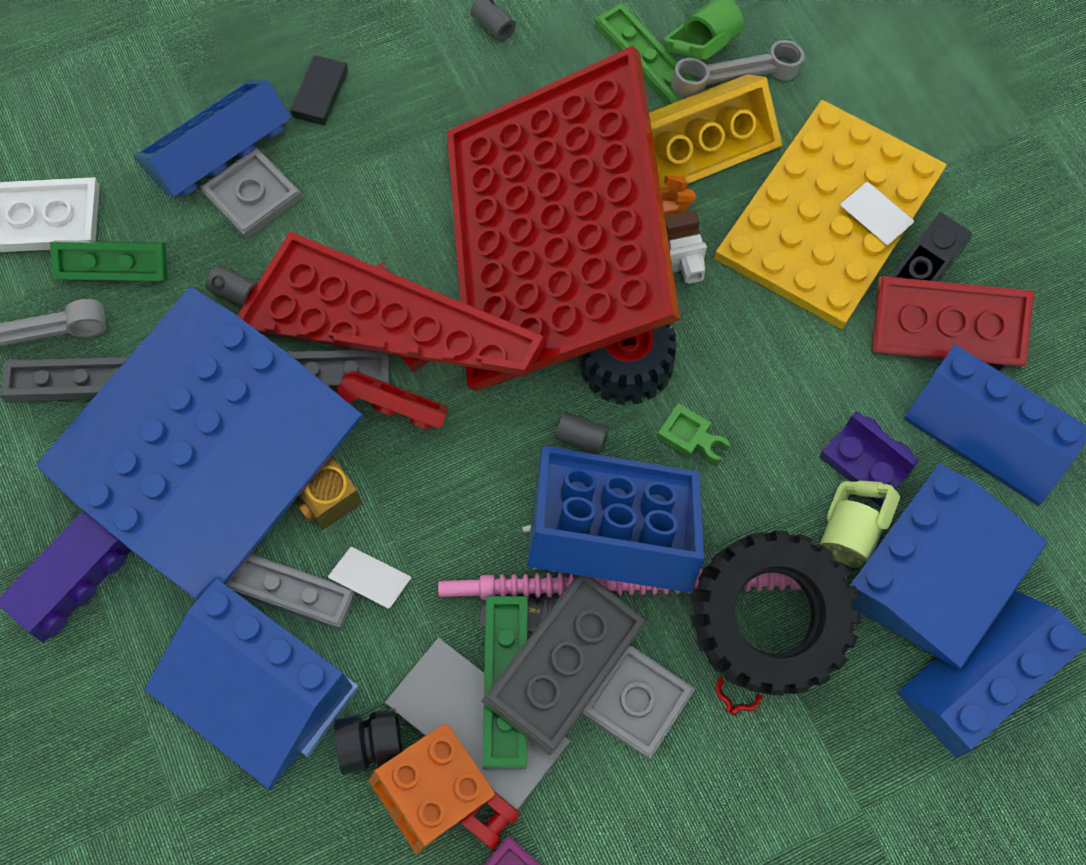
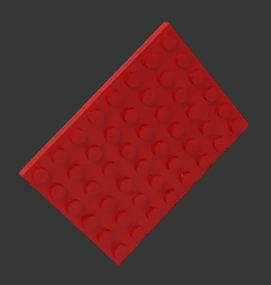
(564, 214)

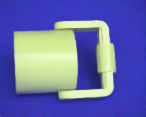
(855, 527)

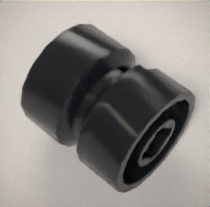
(367, 741)

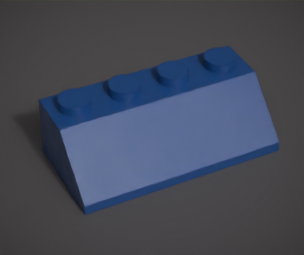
(214, 137)
(997, 425)
(1007, 667)

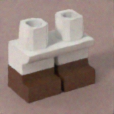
(686, 245)

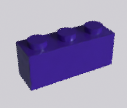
(63, 577)

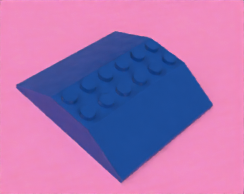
(199, 443)

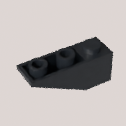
(934, 251)

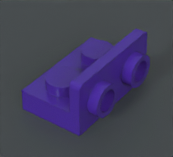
(869, 454)

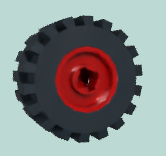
(632, 366)

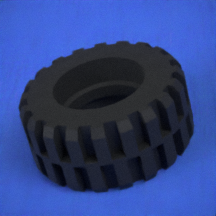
(829, 602)

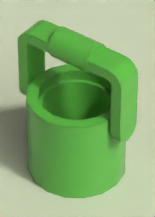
(706, 30)

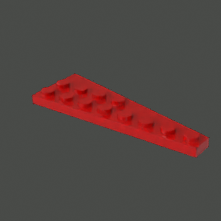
(345, 302)

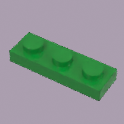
(108, 260)

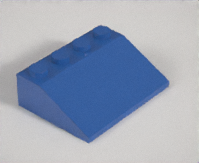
(616, 520)
(947, 567)
(246, 683)

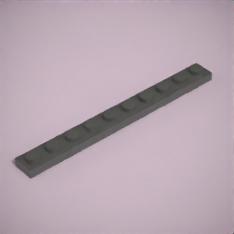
(86, 376)

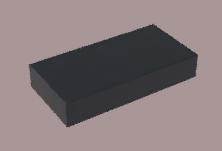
(319, 90)

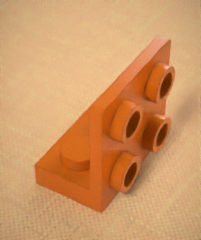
(430, 787)

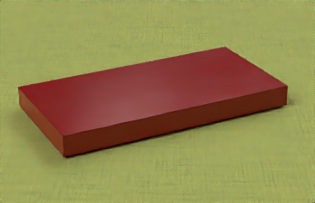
(933, 316)

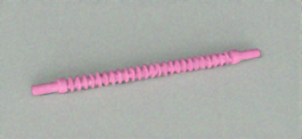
(489, 586)

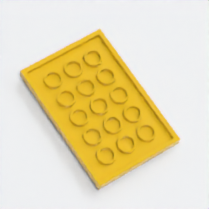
(799, 234)

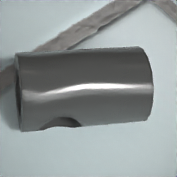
(493, 19)
(229, 285)
(582, 433)

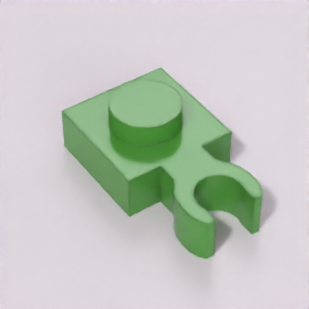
(688, 432)

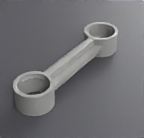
(736, 68)
(80, 319)

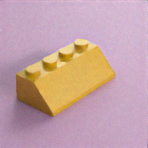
(715, 129)

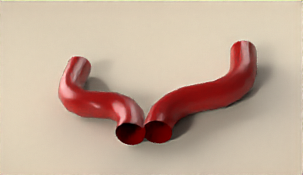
(734, 711)

